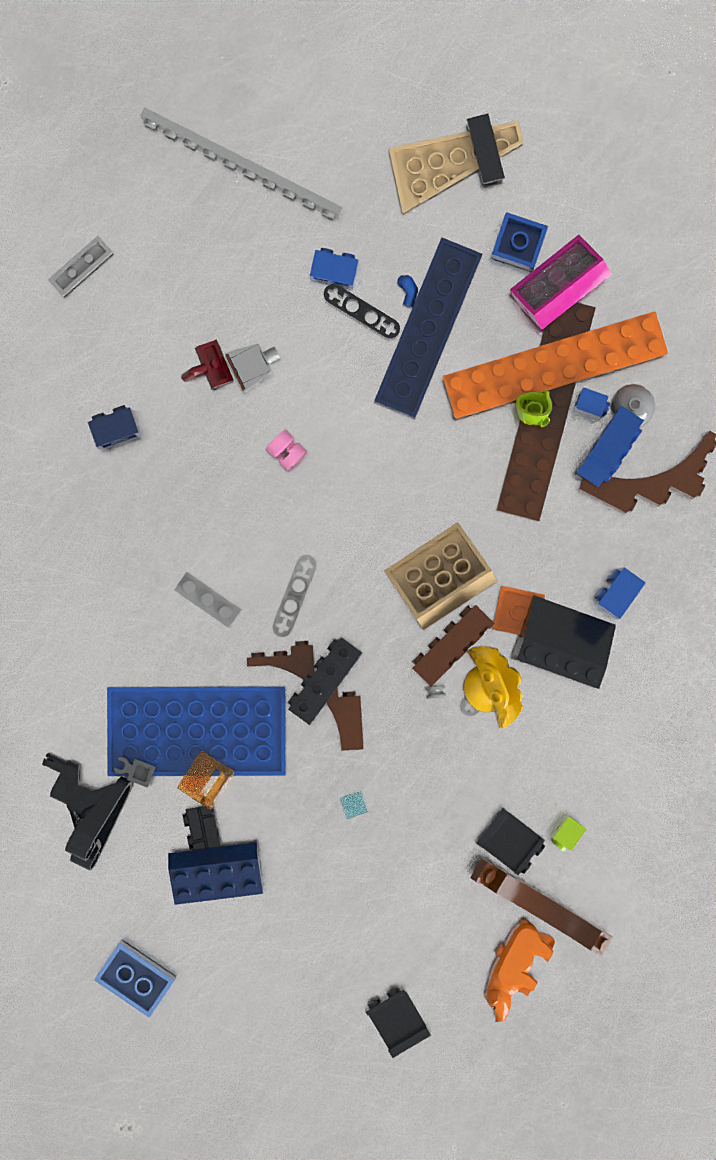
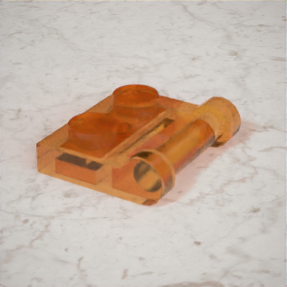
(198, 776)

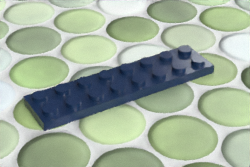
(428, 327)

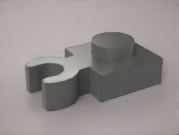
(139, 771)

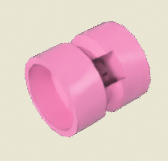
(280, 444)

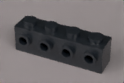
(325, 680)

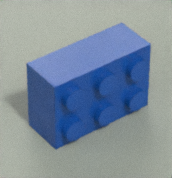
(611, 447)

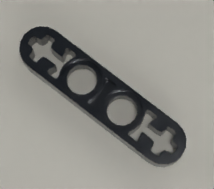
(359, 315)

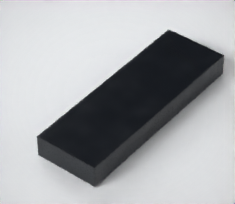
(485, 148)

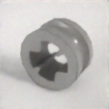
(435, 691)
(463, 705)

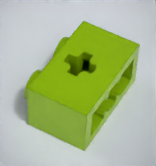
(567, 833)

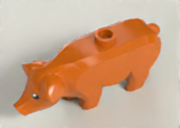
(513, 964)

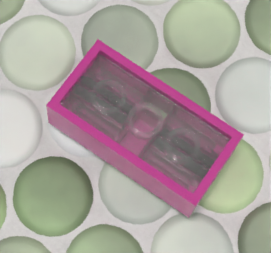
(560, 281)

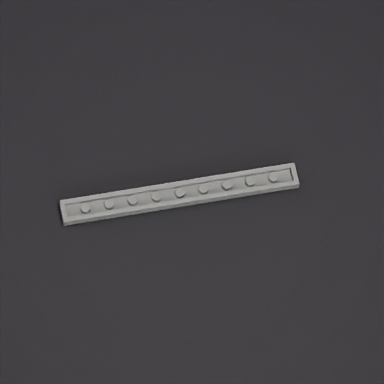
(249, 168)

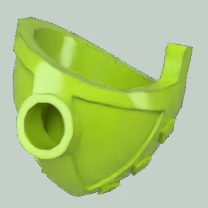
(535, 408)

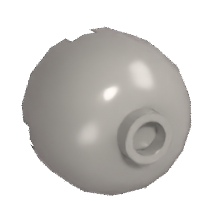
(635, 399)

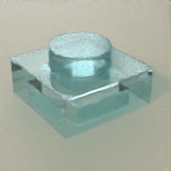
(353, 804)

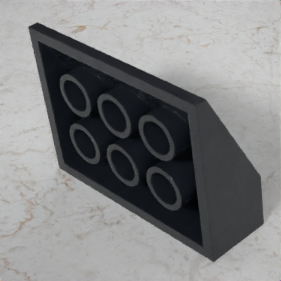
(565, 642)

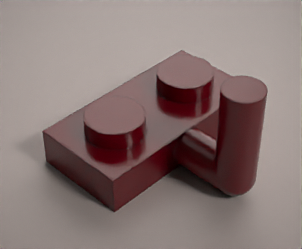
(212, 364)

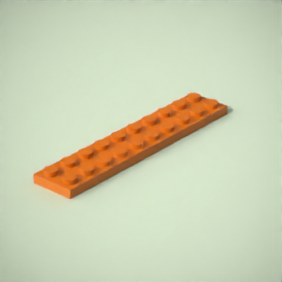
(555, 364)

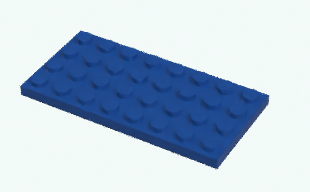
(173, 724)

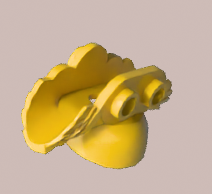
(493, 685)

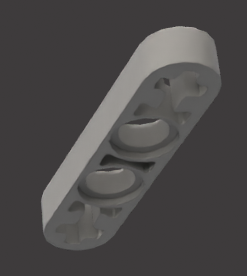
(298, 597)

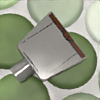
(251, 365)

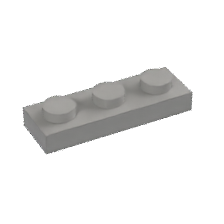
(80, 266)
(207, 599)

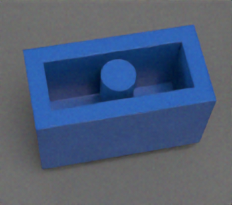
(334, 268)
(591, 404)

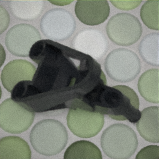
(96, 808)

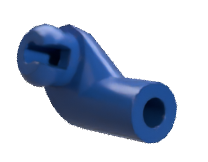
(410, 288)

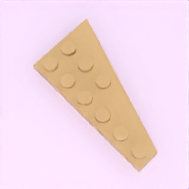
(438, 163)

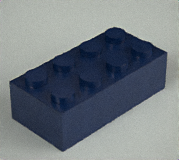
(215, 873)

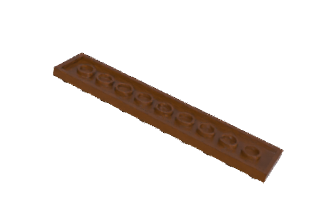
(537, 446)

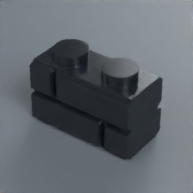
(202, 828)

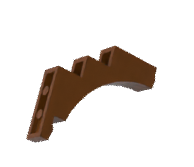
(542, 906)

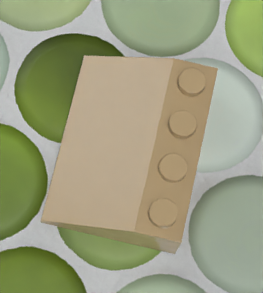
(440, 576)

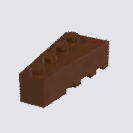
(452, 645)

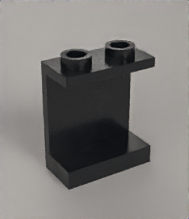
(510, 841)
(397, 1021)

